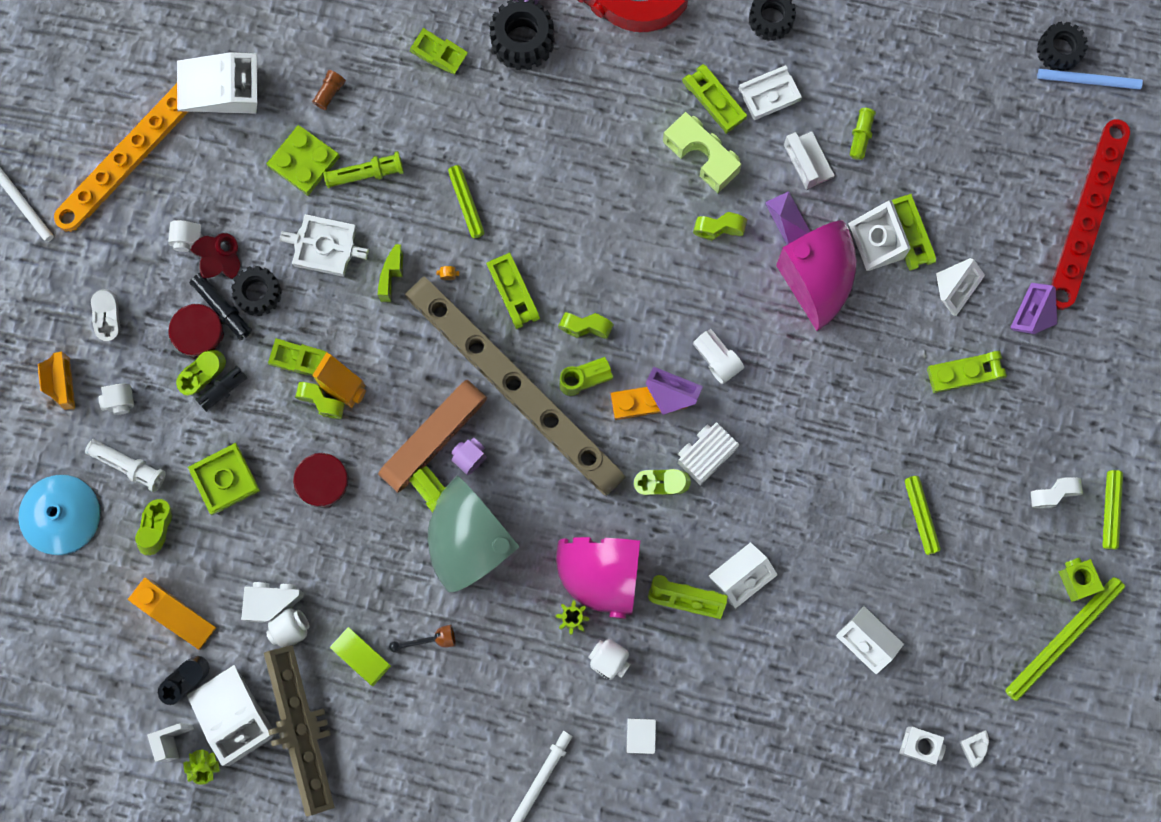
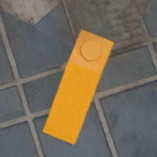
(339, 381)
(171, 613)

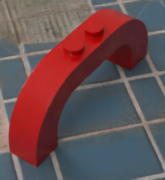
(638, 15)

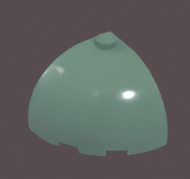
(465, 538)

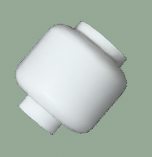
(288, 628)
(609, 659)

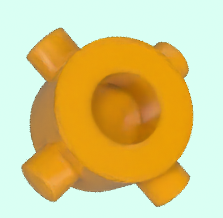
(447, 273)

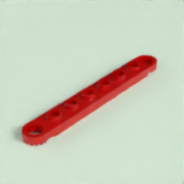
(1090, 212)

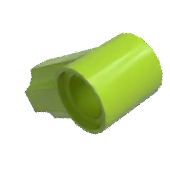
(587, 376)
(428, 486)

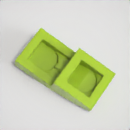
(438, 52)
(392, 268)
(294, 357)
(360, 656)

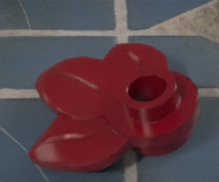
(214, 259)

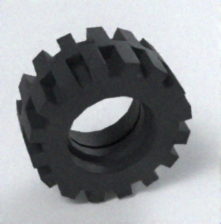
(767, 28)
(1055, 58)
(245, 280)

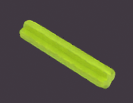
(466, 201)
(1112, 509)
(922, 515)

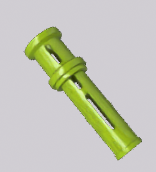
(375, 168)

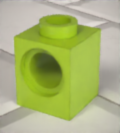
(1092, 582)

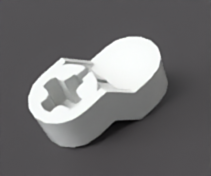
(105, 327)
(1062, 488)

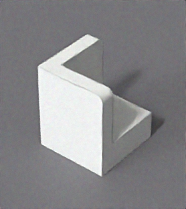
(641, 736)

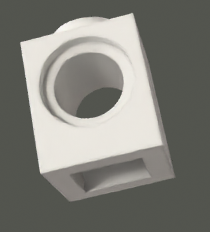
(910, 746)

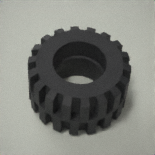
(522, 15)

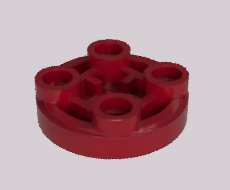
(195, 330)
(320, 480)

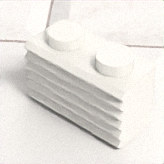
(707, 453)

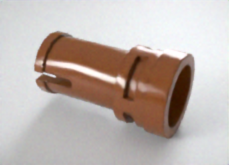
(331, 85)

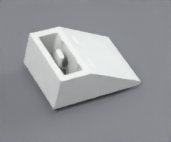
(218, 83)
(230, 716)

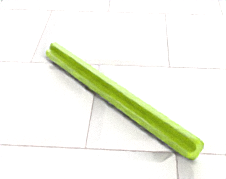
(1064, 639)

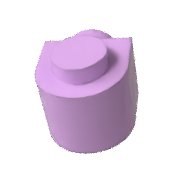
(468, 455)

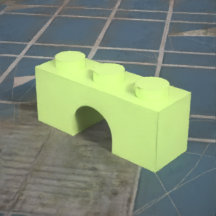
(689, 135)

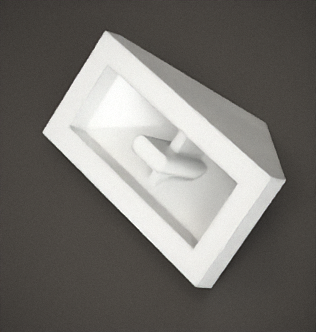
(958, 284)

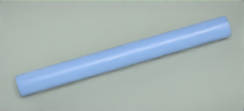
(1092, 79)

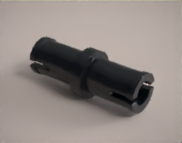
(221, 388)

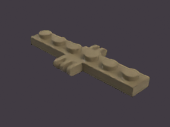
(299, 730)

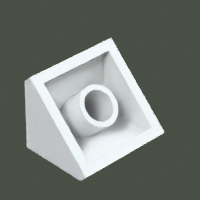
(880, 236)

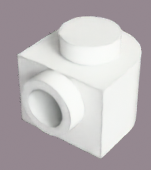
(183, 235)
(116, 398)

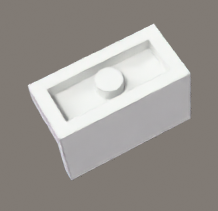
(808, 159)
(743, 574)
(870, 640)
(163, 742)

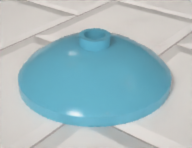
(75, 518)

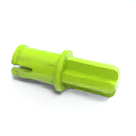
(862, 133)

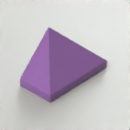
(787, 217)
(1037, 309)
(672, 391)

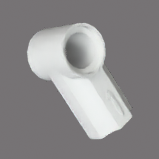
(722, 362)

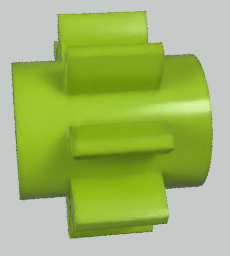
(573, 609)
(201, 766)

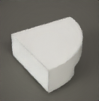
(975, 747)

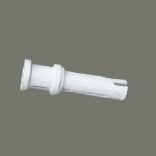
(134, 469)

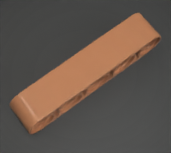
(432, 435)

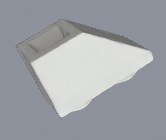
(265, 603)

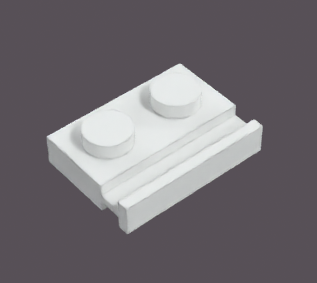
(770, 92)

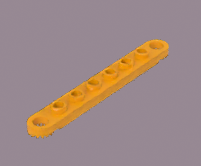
(121, 162)

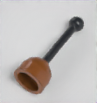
(443, 637)

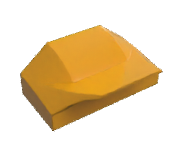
(56, 379)

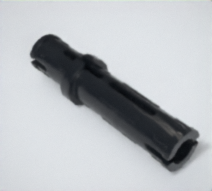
(227, 314)

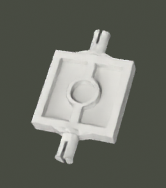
(324, 245)

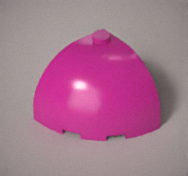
(820, 270)
(600, 573)

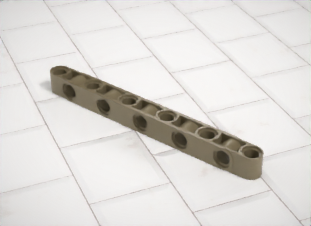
(527, 399)

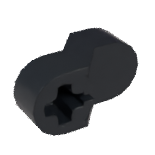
(174, 689)

